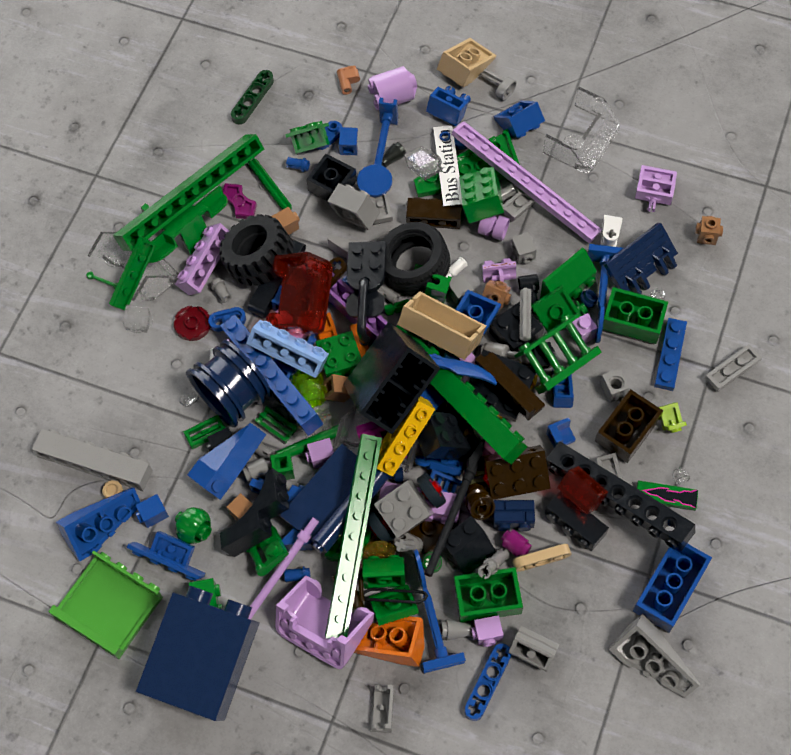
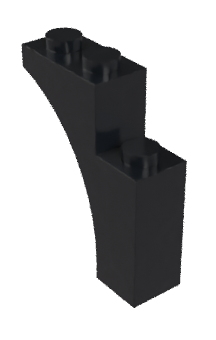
(255, 523)

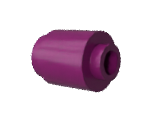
(516, 543)

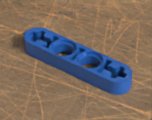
(485, 680)

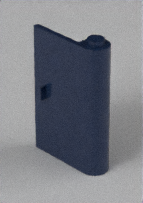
(327, 499)

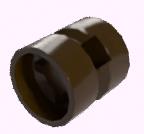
(479, 502)

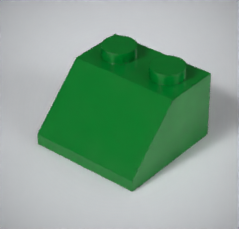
(383, 572)

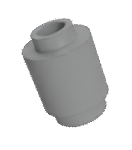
(257, 469)

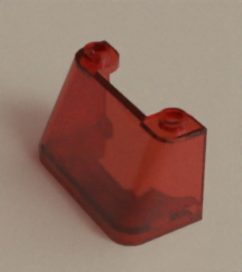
(303, 293)

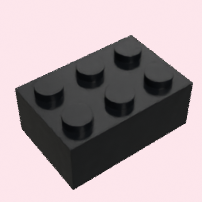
(447, 437)

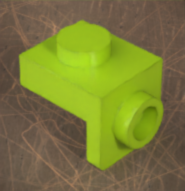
(671, 418)

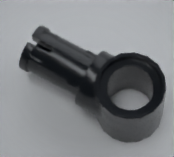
(530, 282)

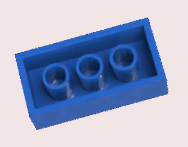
(672, 586)

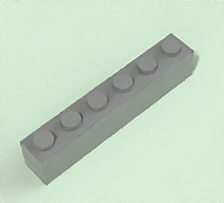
(92, 459)

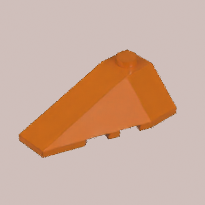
(395, 641)

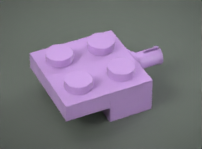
(656, 186)

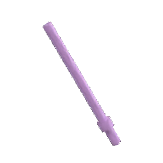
(303, 537)

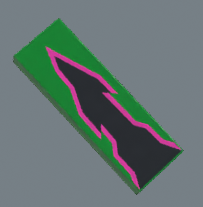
(670, 495)

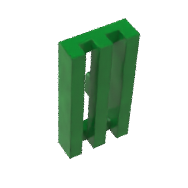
(263, 415)
(200, 426)

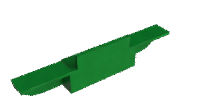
(188, 225)

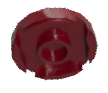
(192, 323)

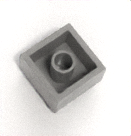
(354, 206)

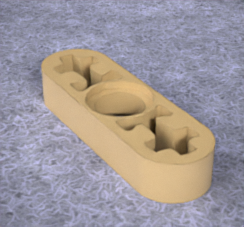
(542, 557)

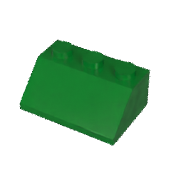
(573, 274)

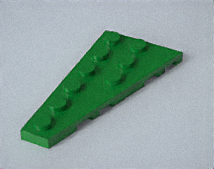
(467, 163)

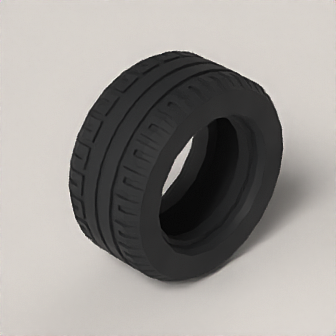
(409, 236)

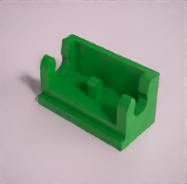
(440, 290)

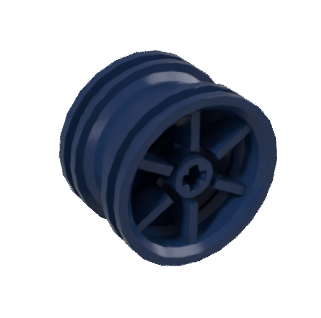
(229, 383)

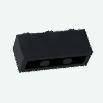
(582, 526)

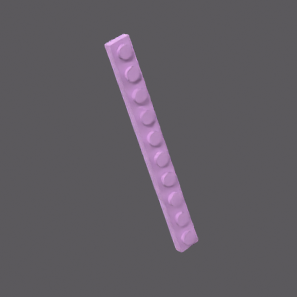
(526, 182)

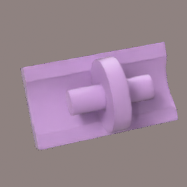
(500, 271)

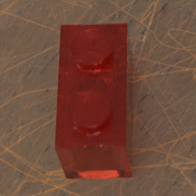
(582, 490)

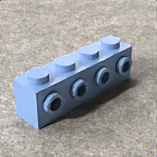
(287, 348)

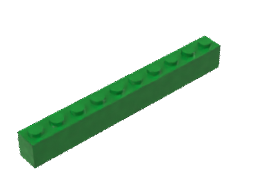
(189, 191)
(474, 410)

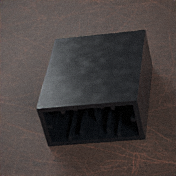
(390, 378)

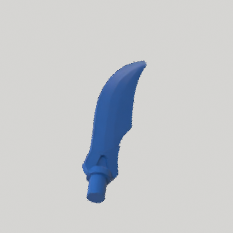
(463, 368)

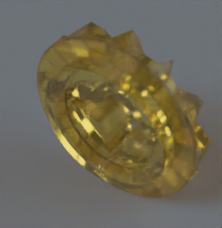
(380, 549)

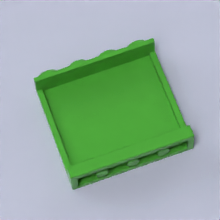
(108, 604)

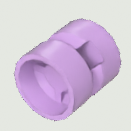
(495, 226)

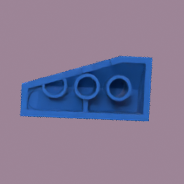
(224, 463)
(94, 524)

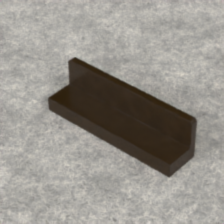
(511, 386)

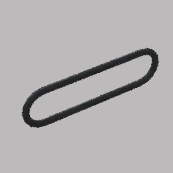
(396, 590)

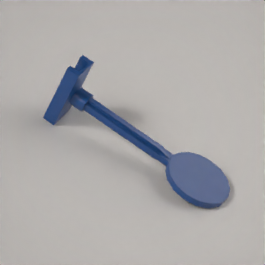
(376, 178)
(602, 254)
(442, 658)

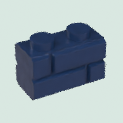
(514, 514)

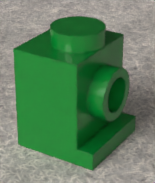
(283, 464)

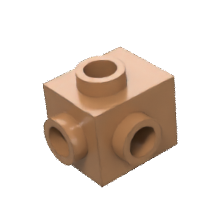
(709, 230)
(498, 292)

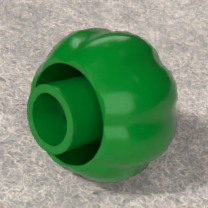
(193, 525)

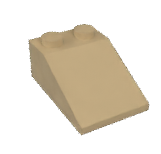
(465, 62)

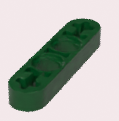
(250, 96)

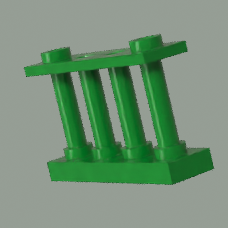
(573, 362)

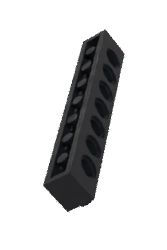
(677, 538)

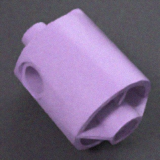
(393, 85)

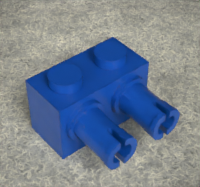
(447, 105)

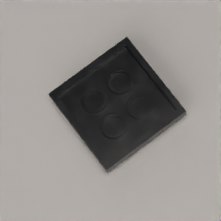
(494, 397)

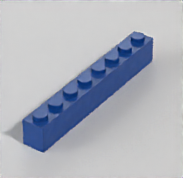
(276, 379)

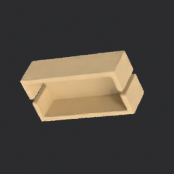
(441, 325)

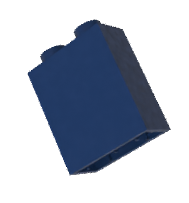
(199, 654)

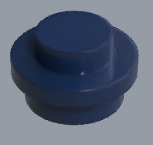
(589, 298)

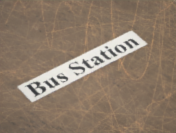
(450, 173)

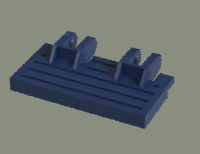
(638, 259)

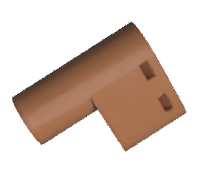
(346, 77)

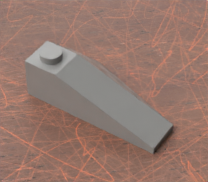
(649, 651)

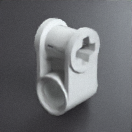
(610, 230)

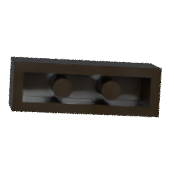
(433, 213)

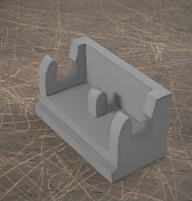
(382, 709)

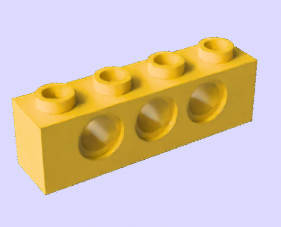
(397, 445)

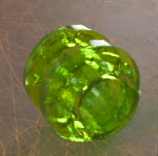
(310, 387)

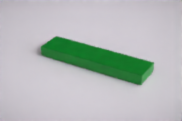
(132, 273)

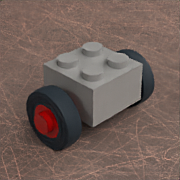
(405, 508)

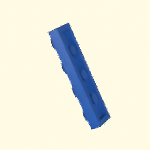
(670, 354)

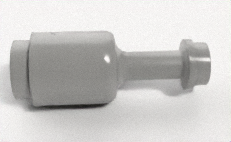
(503, 350)

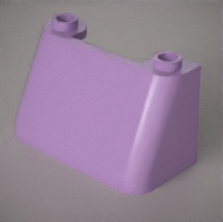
(303, 621)

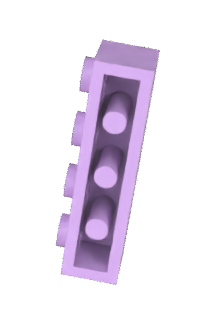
(202, 261)

